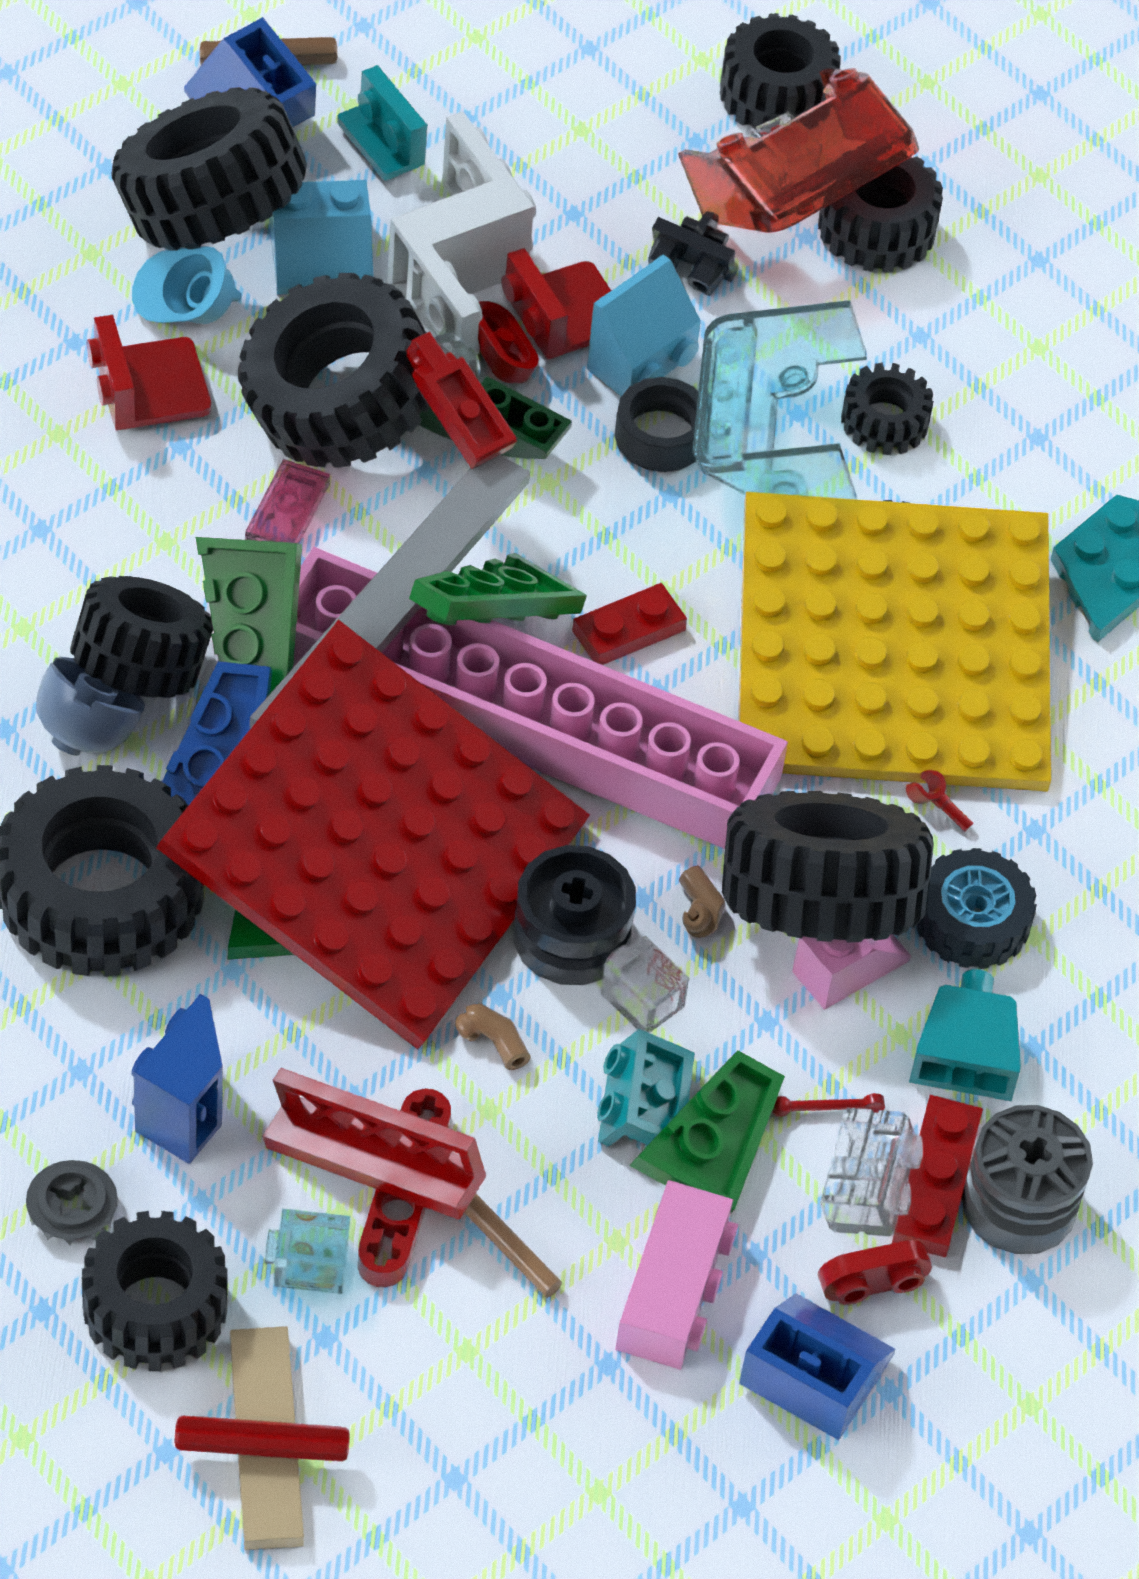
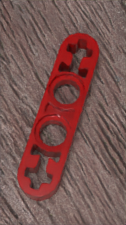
(405, 1231)

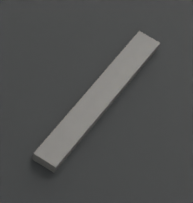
(432, 548)

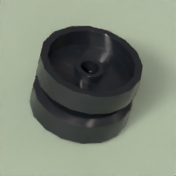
(573, 913)

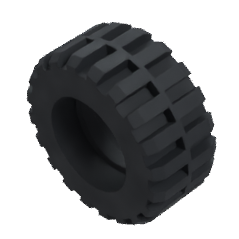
(209, 168)
(307, 335)
(827, 866)
(94, 927)

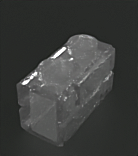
(870, 1172)

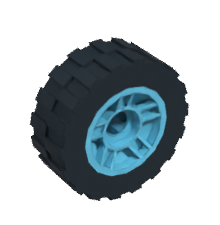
(983, 882)

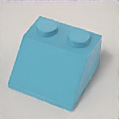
(322, 233)
(643, 328)

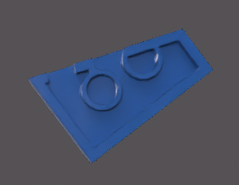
(217, 725)

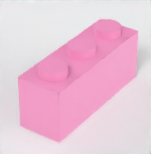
(676, 1275)

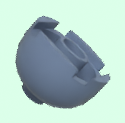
(84, 711)

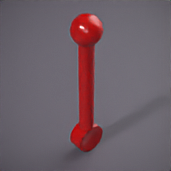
(784, 1106)

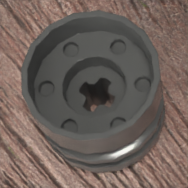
(1027, 1179)

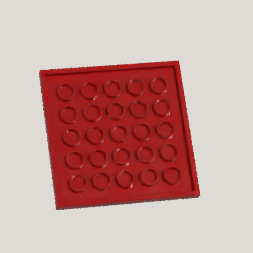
(372, 833)

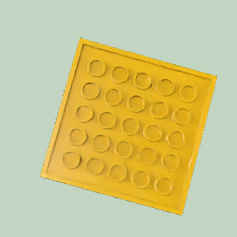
(898, 639)

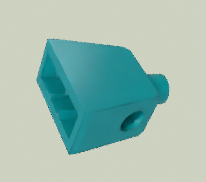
(970, 1040)

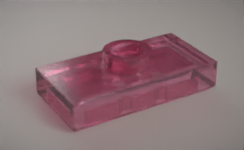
(288, 504)

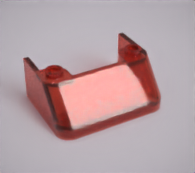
(806, 161)

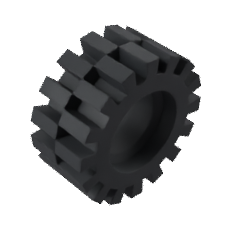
(881, 428)

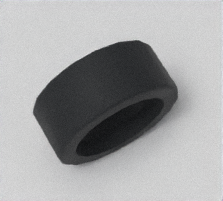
(652, 451)

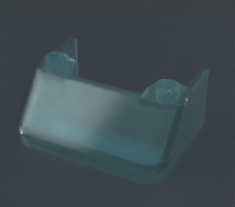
(744, 372)

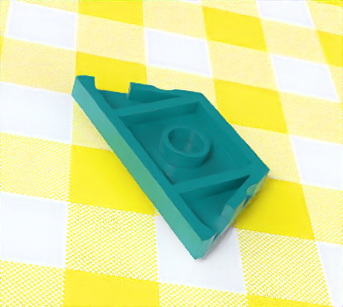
(1103, 564)

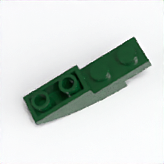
(534, 425)

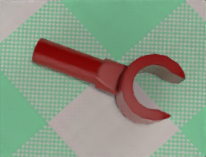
(936, 795)

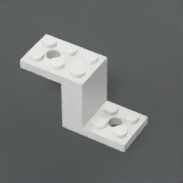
(461, 241)

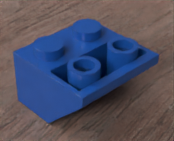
(257, 60)
(181, 1084)
(814, 1364)

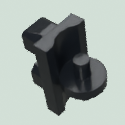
(698, 245)

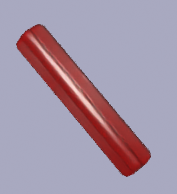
(262, 1438)

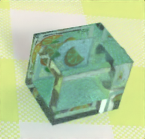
(309, 1250)

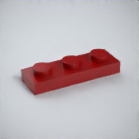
(938, 1183)

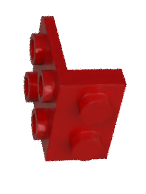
(553, 304)
(147, 380)

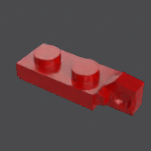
(459, 402)

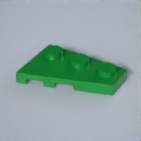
(717, 1130)

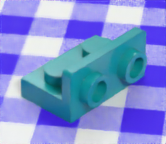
(385, 126)
(643, 1087)

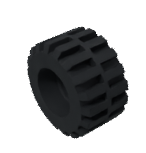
(775, 68)
(886, 219)
(141, 636)
(154, 1250)

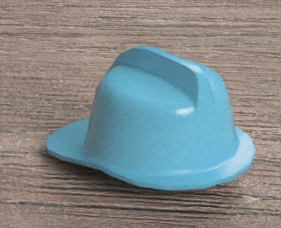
(184, 286)

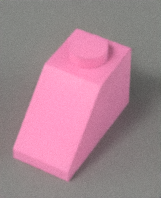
(842, 968)

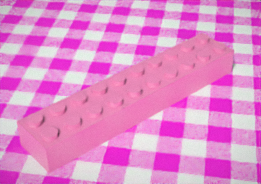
(567, 711)

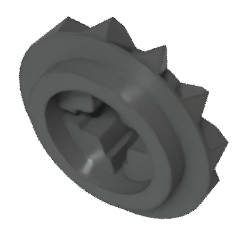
(65, 1181)

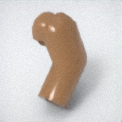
(706, 904)
(498, 1028)

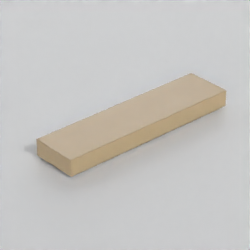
(265, 1393)

